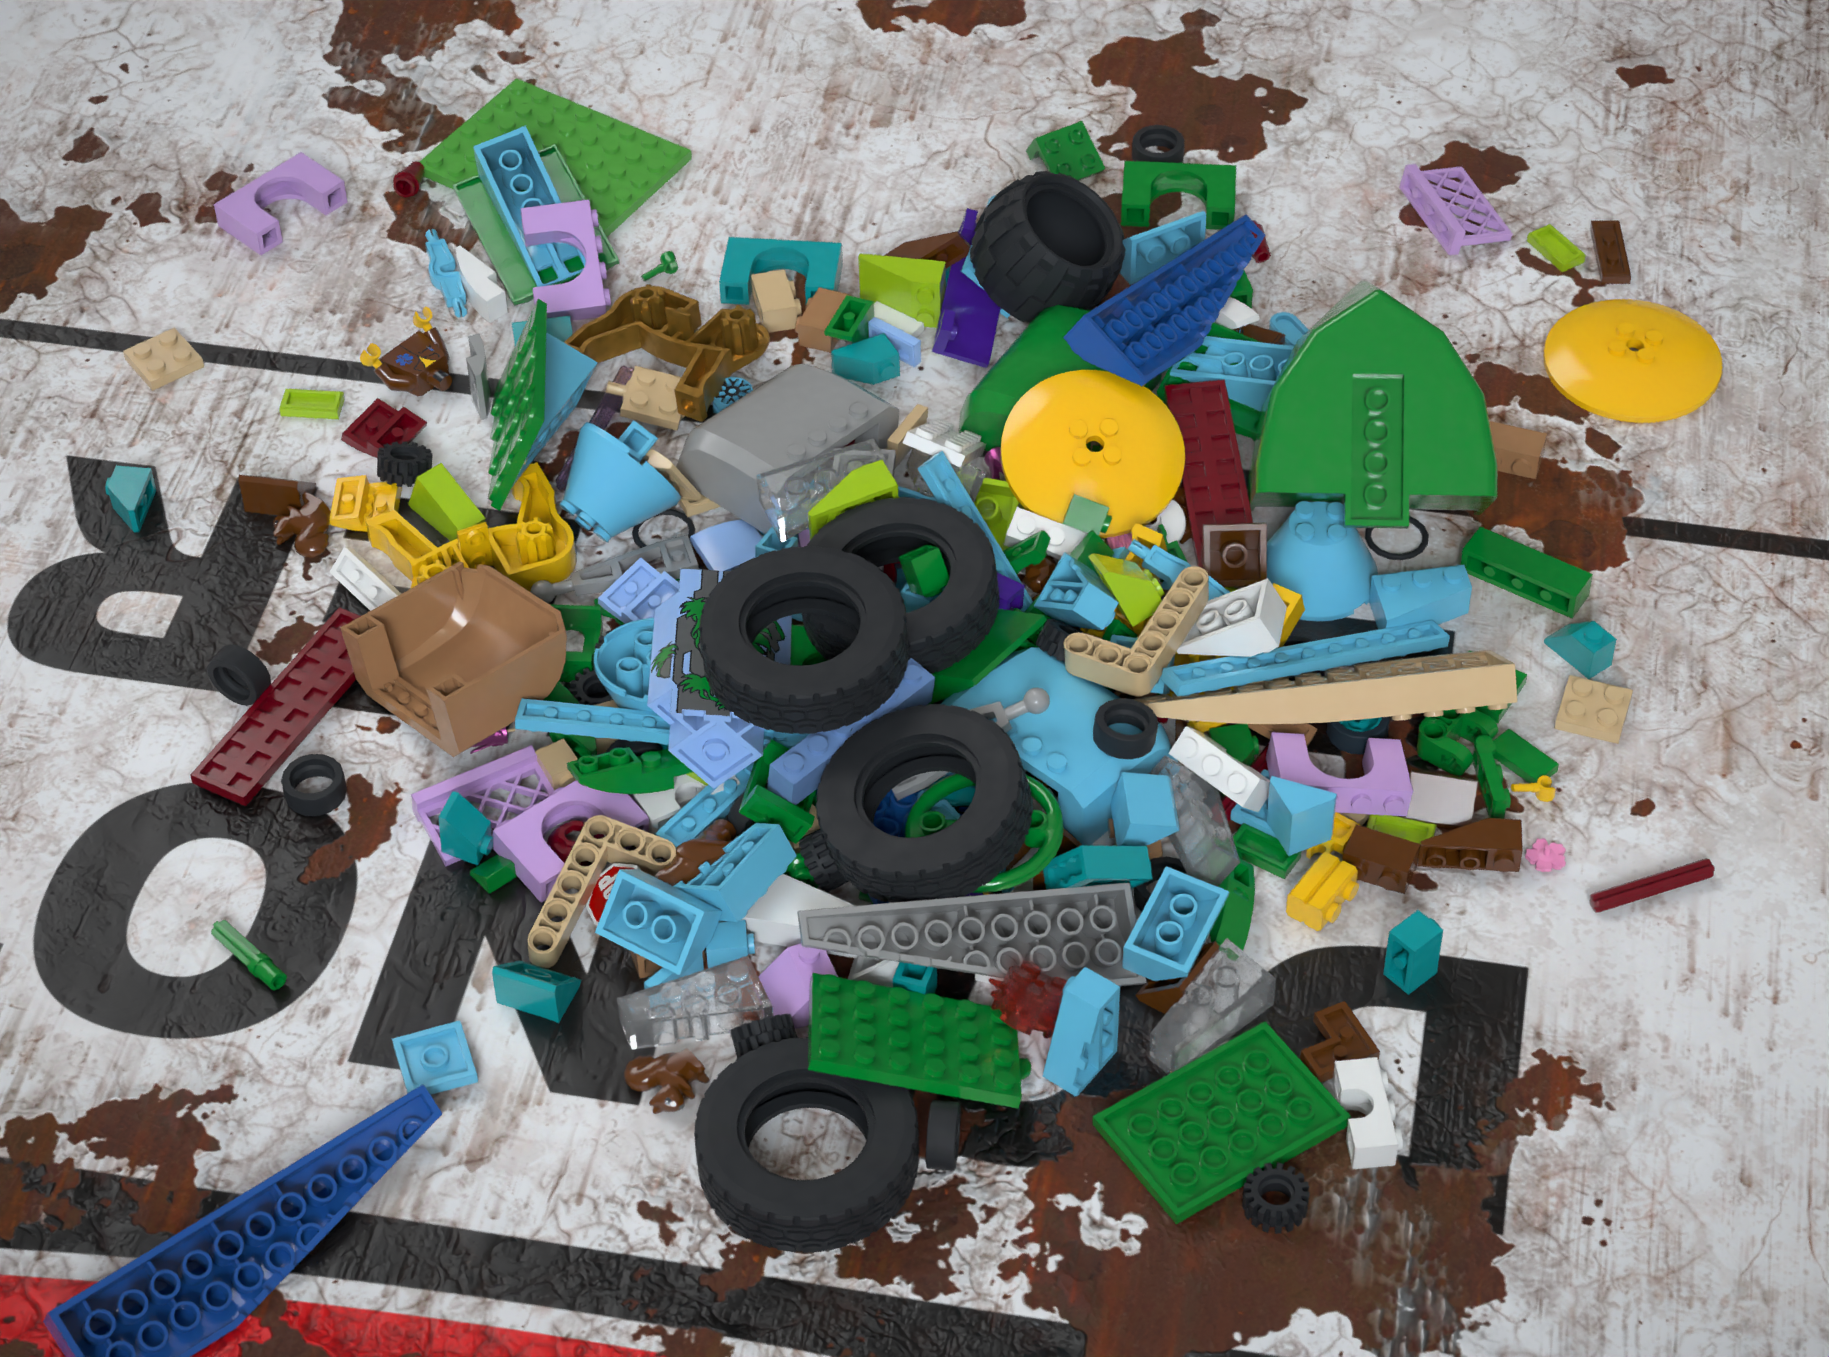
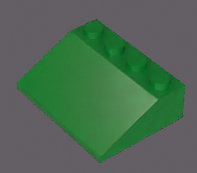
(1006, 635)

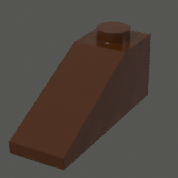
(944, 247)

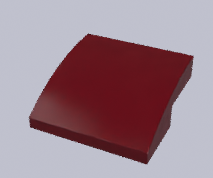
(380, 426)

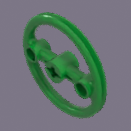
(1044, 831)

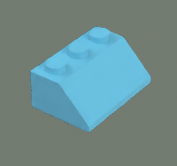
(1161, 245)
(657, 920)
(1173, 926)

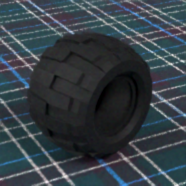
(1047, 246)

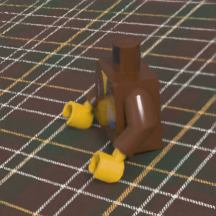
(415, 363)

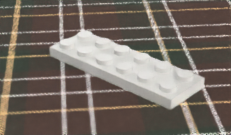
(939, 436)

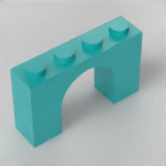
(748, 256)

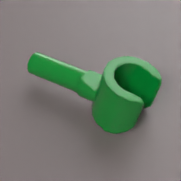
(668, 264)

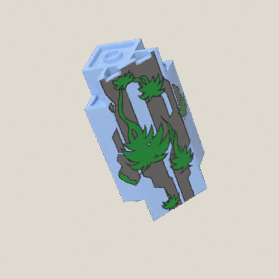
(701, 728)

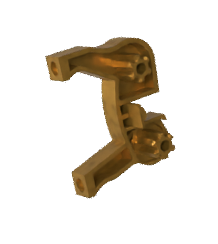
(665, 327)

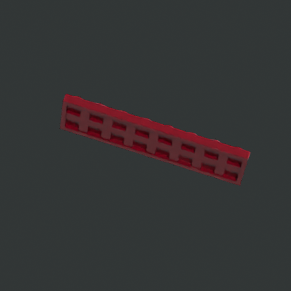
(1213, 468)
(280, 716)

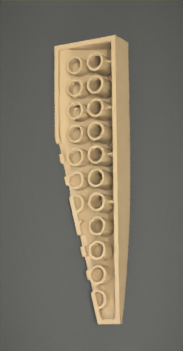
(1368, 692)

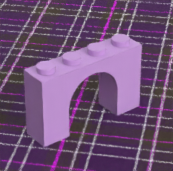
(297, 178)
(573, 225)
(1381, 791)
(524, 835)

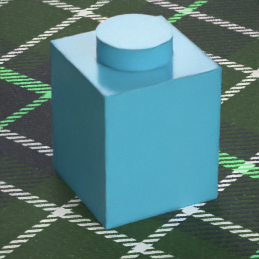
(729, 943)

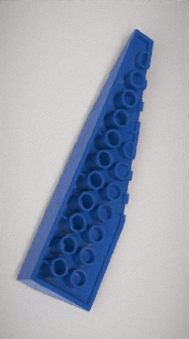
(1168, 310)
(233, 1258)

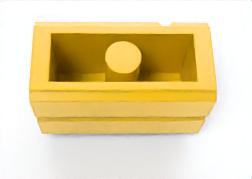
(1322, 891)

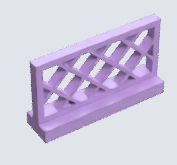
(1438, 213)
(480, 782)

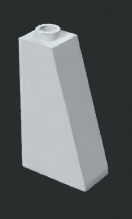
(775, 917)

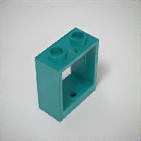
(1099, 866)

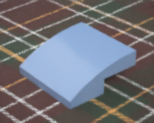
(726, 544)
(638, 592)

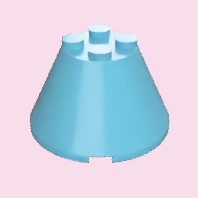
(611, 487)
(1321, 561)
(625, 663)

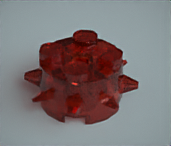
(1028, 998)

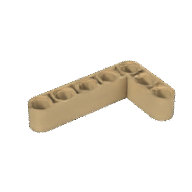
(1139, 668)
(584, 879)

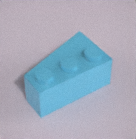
(1077, 596)
(1420, 596)
(743, 872)
(1084, 1031)

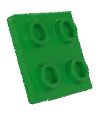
(1068, 152)

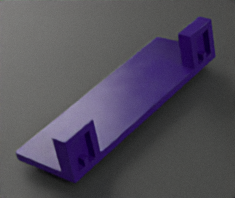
(967, 312)

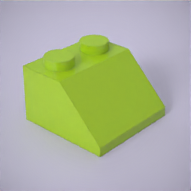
(1134, 589)

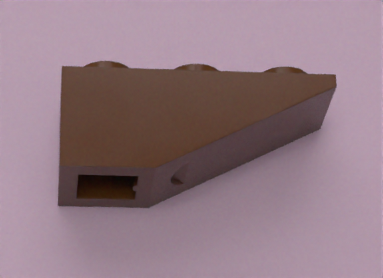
(1482, 845)

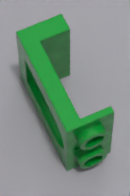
(589, 623)
(770, 808)

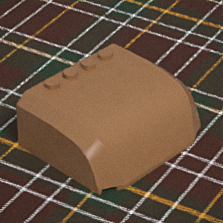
(458, 654)

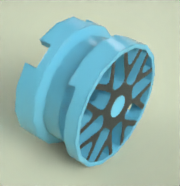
(735, 389)

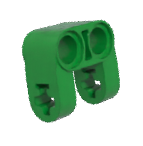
(1440, 734)

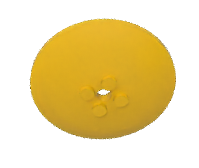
(1662, 381)
(1048, 453)

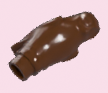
(695, 852)

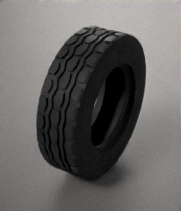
(891, 527)
(814, 695)
(911, 744)
(796, 1212)

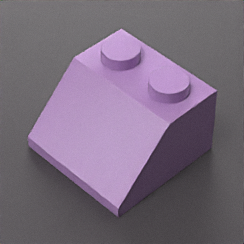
(788, 980)

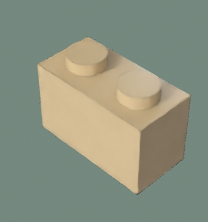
(775, 300)

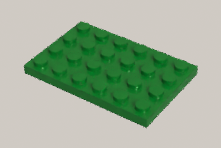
(912, 1040)
(1219, 1120)

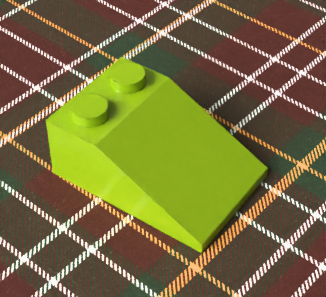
(904, 284)
(859, 487)
(997, 507)

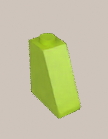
(443, 502)

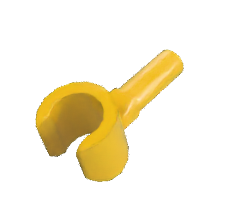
(1542, 788)

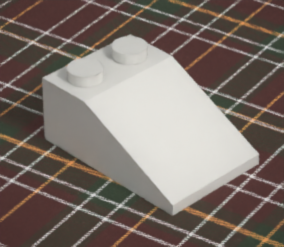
(1238, 623)

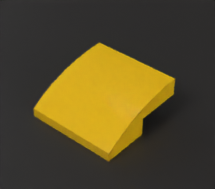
(358, 500)

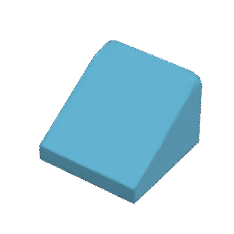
(638, 440)

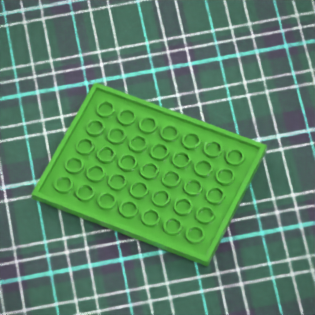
(609, 159)

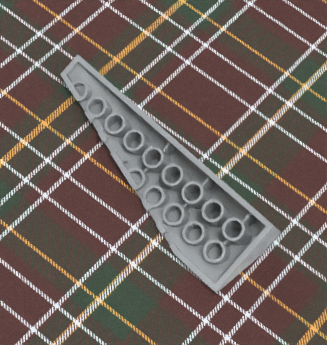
(988, 933)

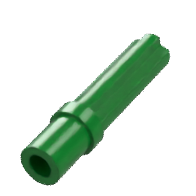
(258, 963)

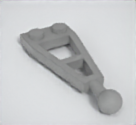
(675, 553)
(1034, 701)

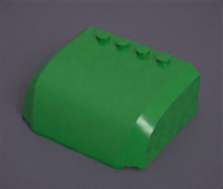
(1028, 361)

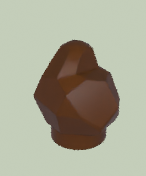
(1038, 575)

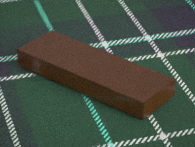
(1610, 252)

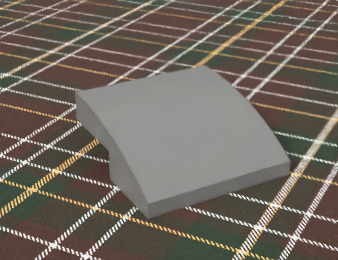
(478, 376)

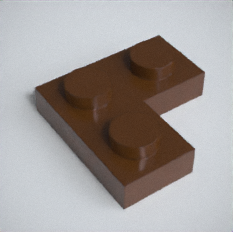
(1344, 1041)

